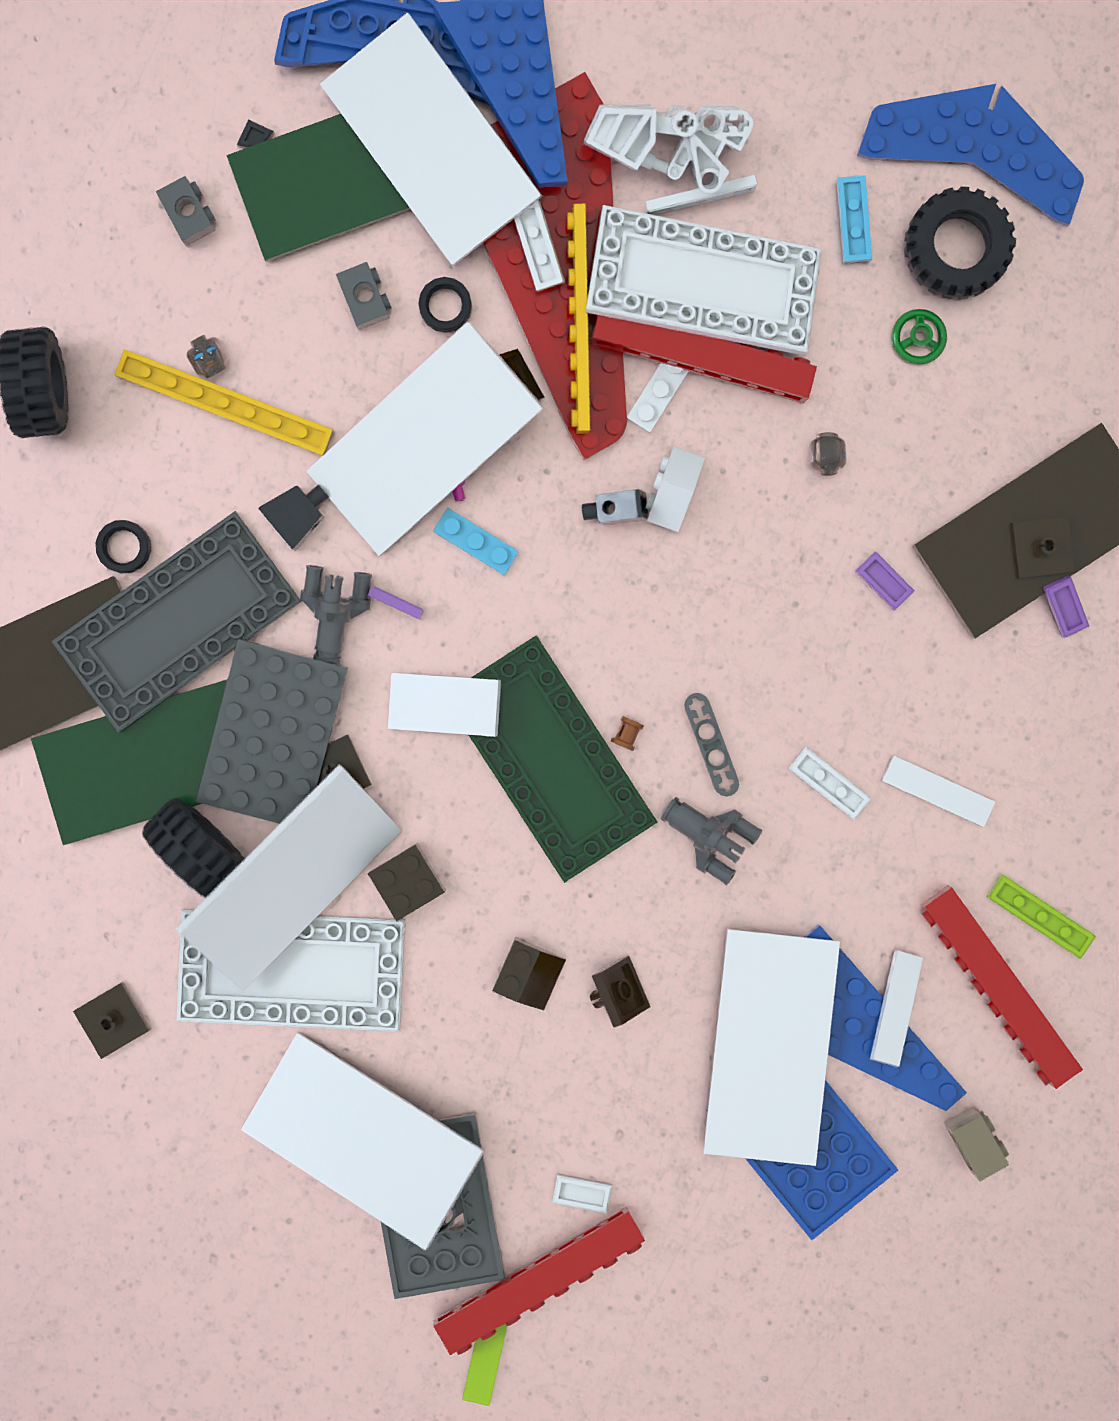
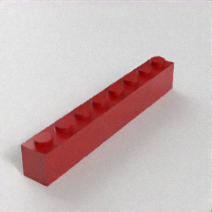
(709, 356)
(1001, 986)
(538, 1281)

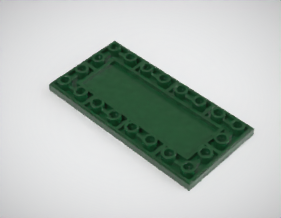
(312, 187)
(558, 764)
(123, 778)

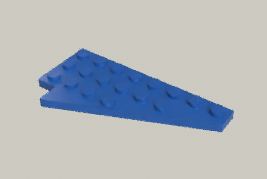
(512, 65)
(853, 1033)

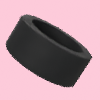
(432, 287)
(113, 527)

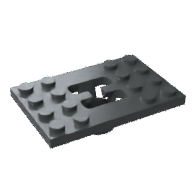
(456, 1255)

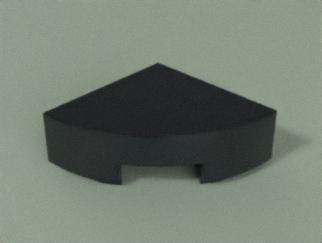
(254, 134)

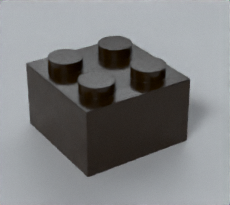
(406, 882)

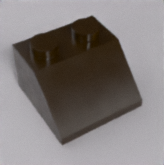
(528, 974)

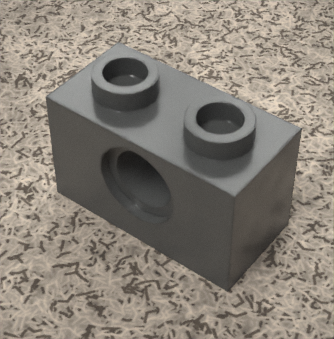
(173, 199)
(355, 280)

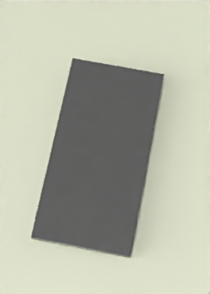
(176, 621)

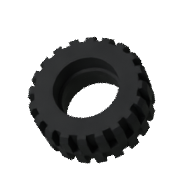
(986, 217)
(33, 382)
(191, 846)

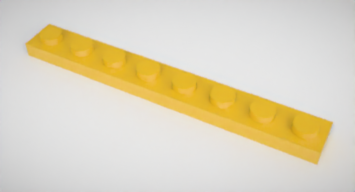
(579, 331)
(223, 402)

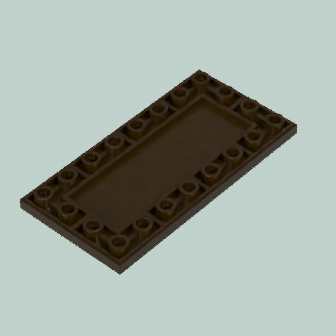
(975, 551)
(35, 679)

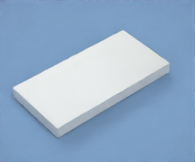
(444, 704)

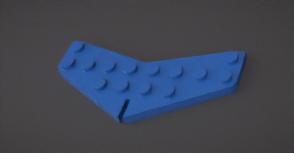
(342, 28)
(998, 141)

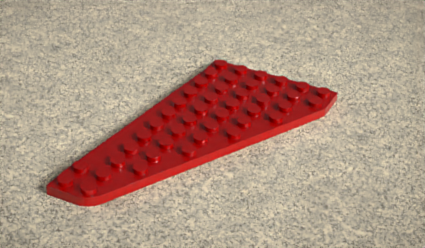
(545, 313)

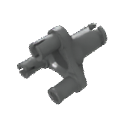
(332, 609)
(710, 836)

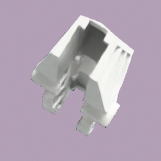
(630, 132)

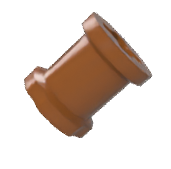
(627, 733)

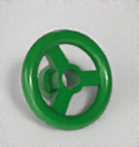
(920, 325)

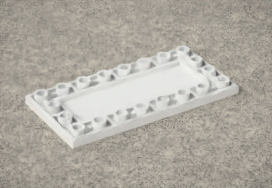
(430, 139)
(703, 280)
(425, 438)
(289, 879)
(327, 977)
(771, 1047)
(363, 1141)

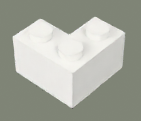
(674, 488)

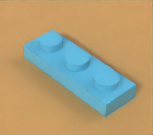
(854, 219)
(475, 541)

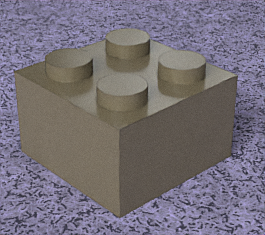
(976, 1144)

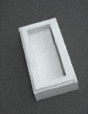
(582, 1193)

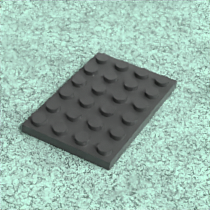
(271, 731)

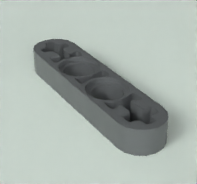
(709, 745)

